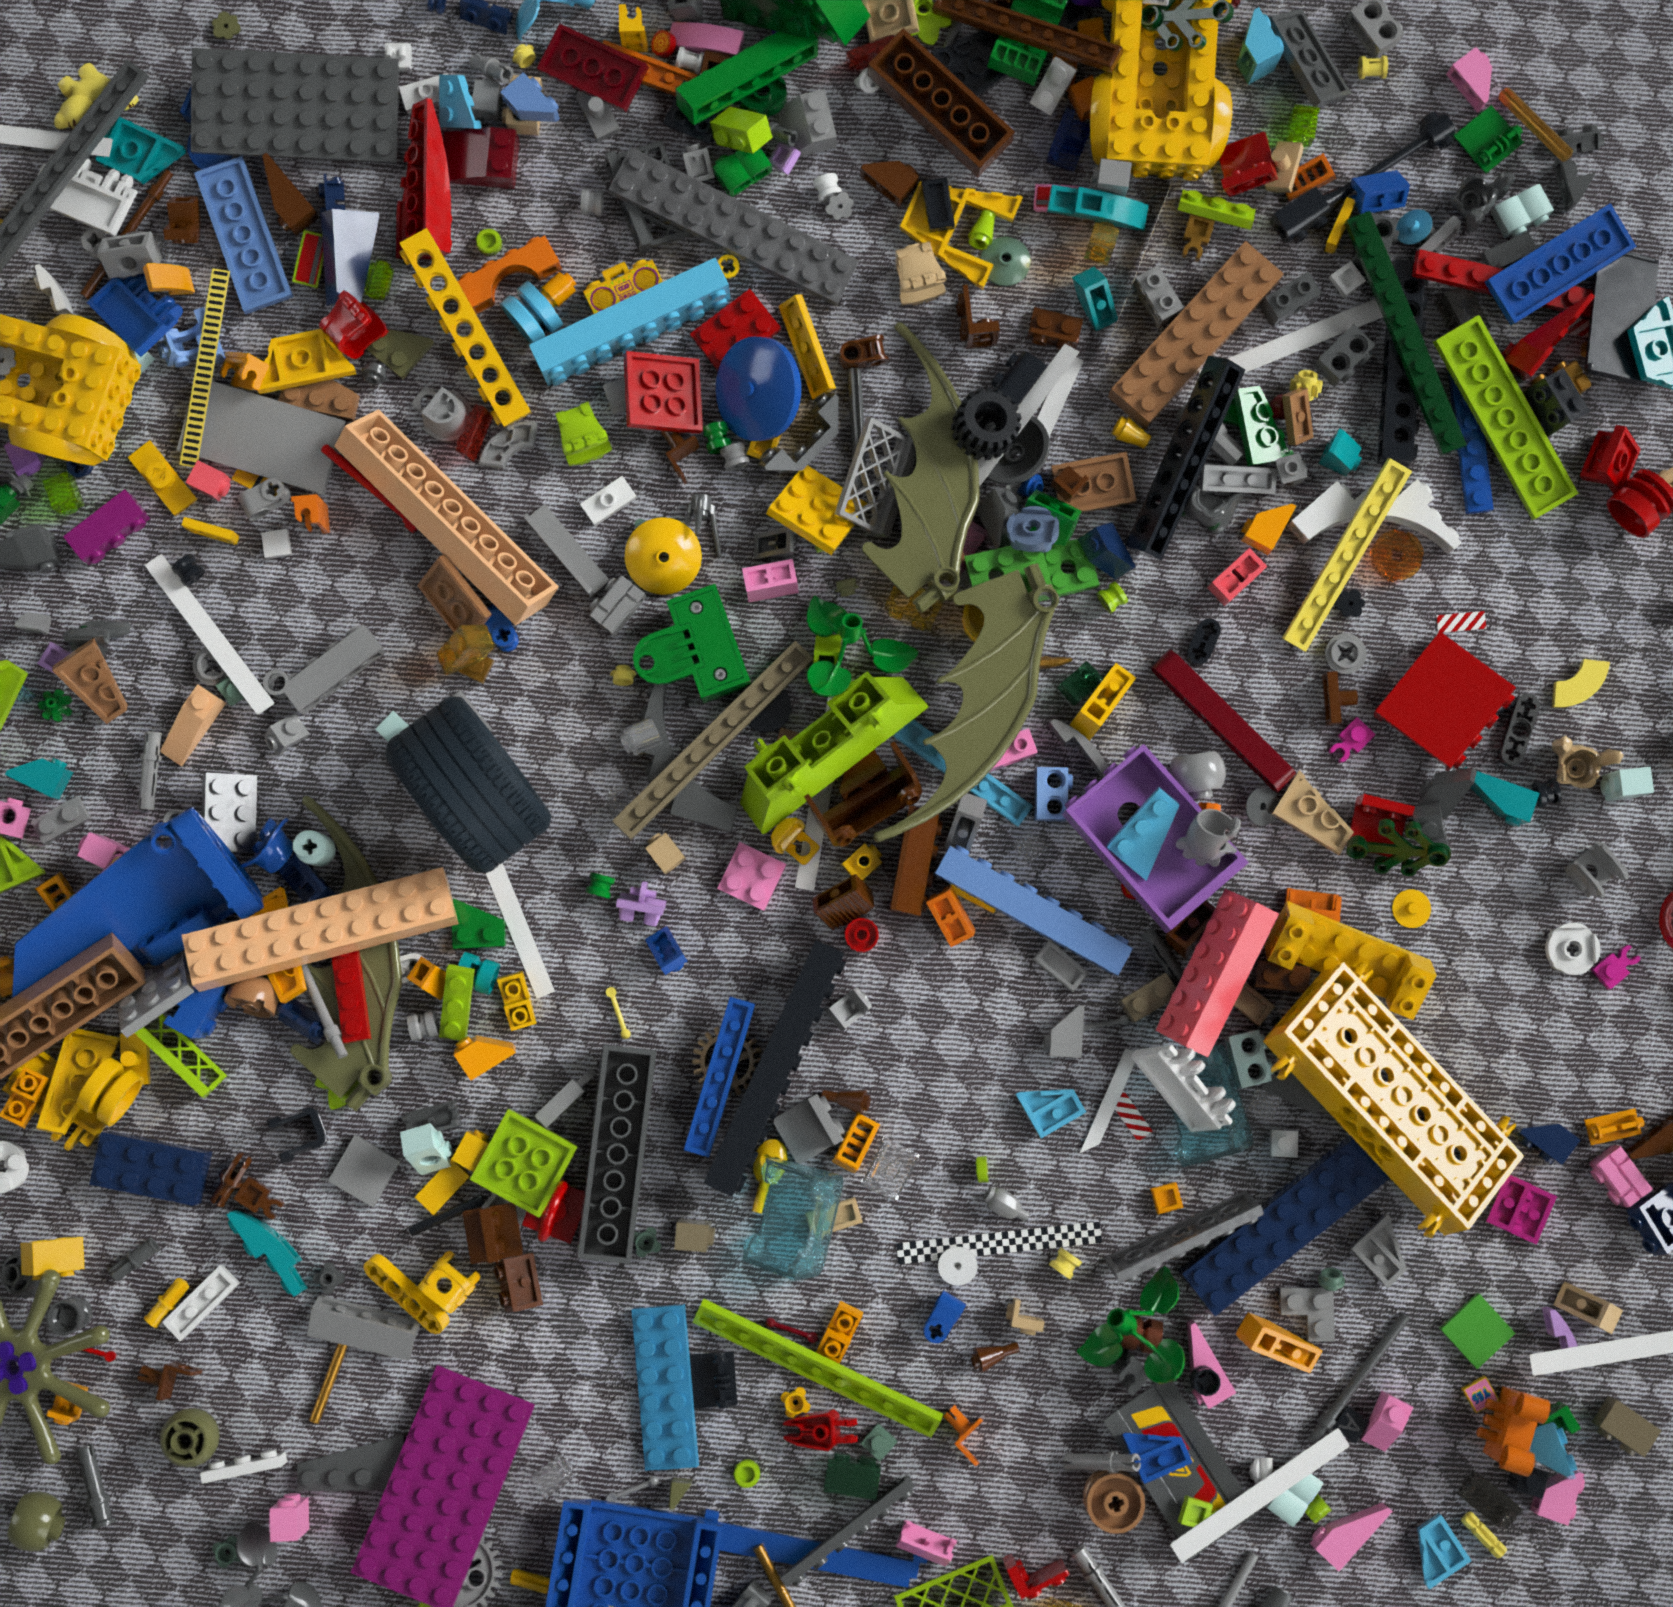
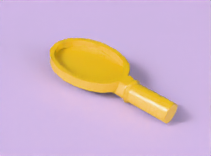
(769, 1149)

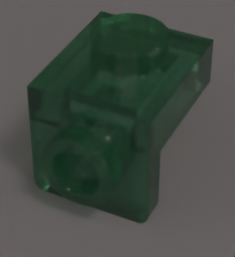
(1080, 683)

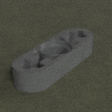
(1519, 750)

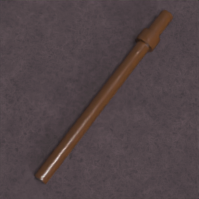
(154, 193)

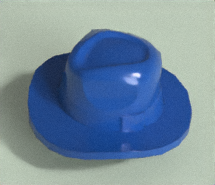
(273, 849)

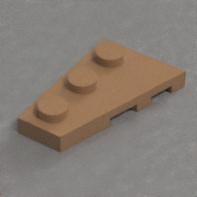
(323, 397)

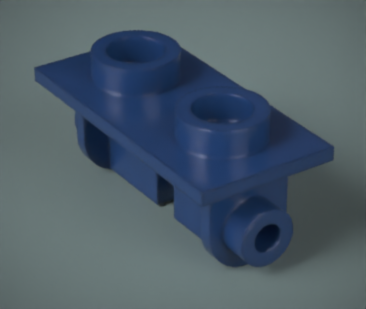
(492, 18)
(332, 192)
(301, 1019)

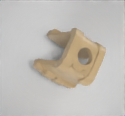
(919, 274)

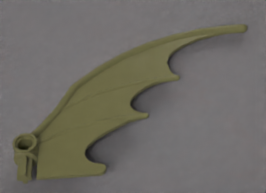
(934, 500)
(996, 683)
(382, 988)

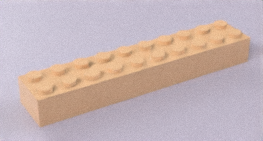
(446, 516)
(319, 929)

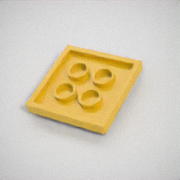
(809, 509)

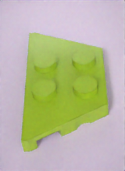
(16, 866)

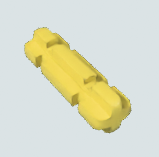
(1483, 1534)

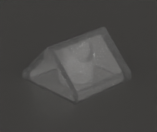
(889, 1168)

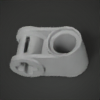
(260, 500)

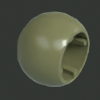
(175, 1426)
(36, 1521)

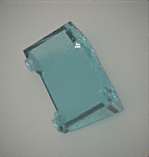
(1230, 1139)
(795, 1220)

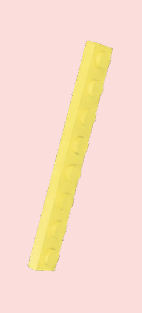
(1347, 554)

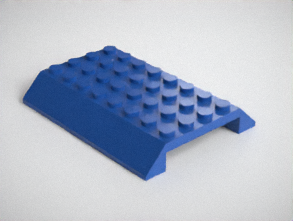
(632, 1557)

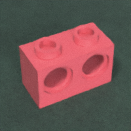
(1237, 577)

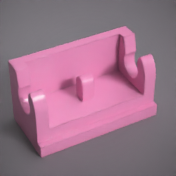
(770, 580)
(925, 1543)

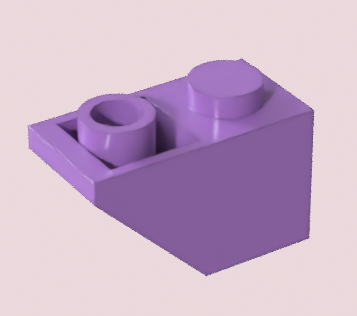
(24, 460)

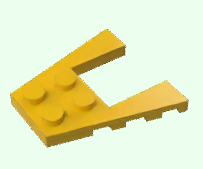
(916, 226)

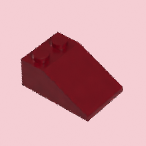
(482, 157)

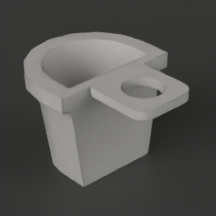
(444, 415)

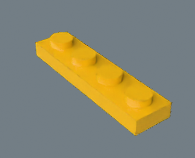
(807, 346)

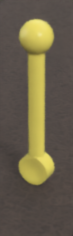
(611, 992)

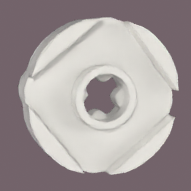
(1557, 952)
(16, 1166)

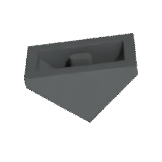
(774, 545)

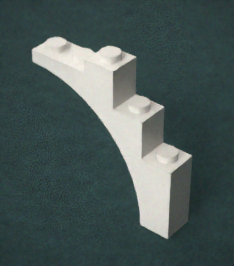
(1409, 510)

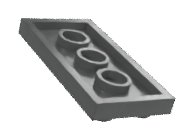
(1309, 59)

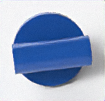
(1030, 485)

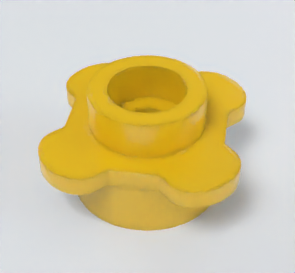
(799, 1395)

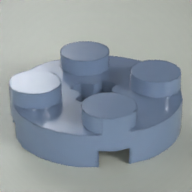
(1033, 541)

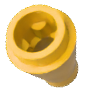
(1129, 432)

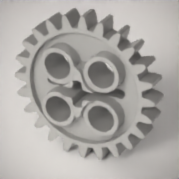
(472, 1595)

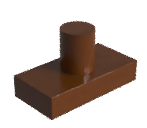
(1335, 699)

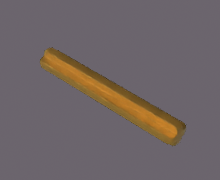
(1535, 124)

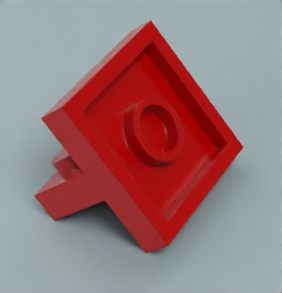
(1611, 458)

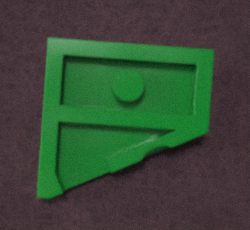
(476, 928)

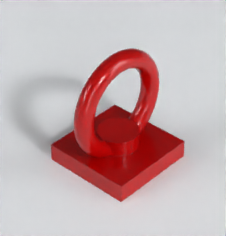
(560, 1215)

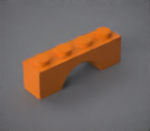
(534, 259)

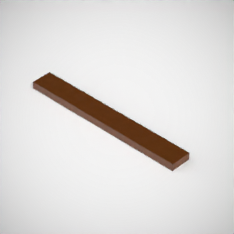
(1032, 32)

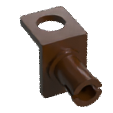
(679, 450)
(166, 1379)

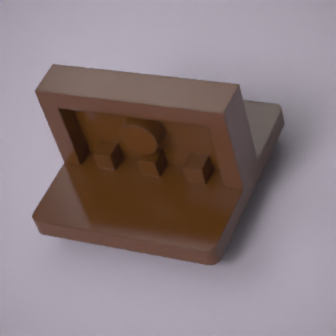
(492, 1233)

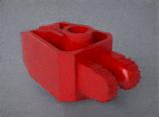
(820, 1430)

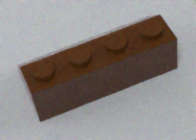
(913, 867)

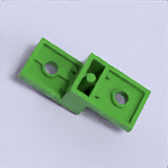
(1008, 560)

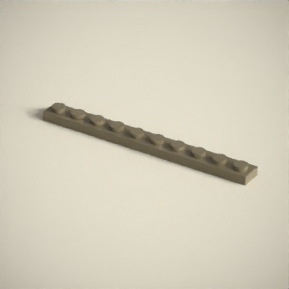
(712, 740)

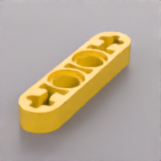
(383, 1273)

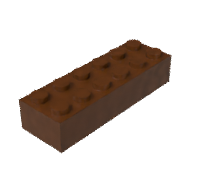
(940, 102)

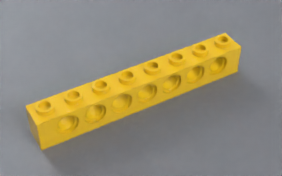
(424, 244)

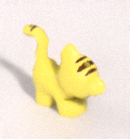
(81, 96)

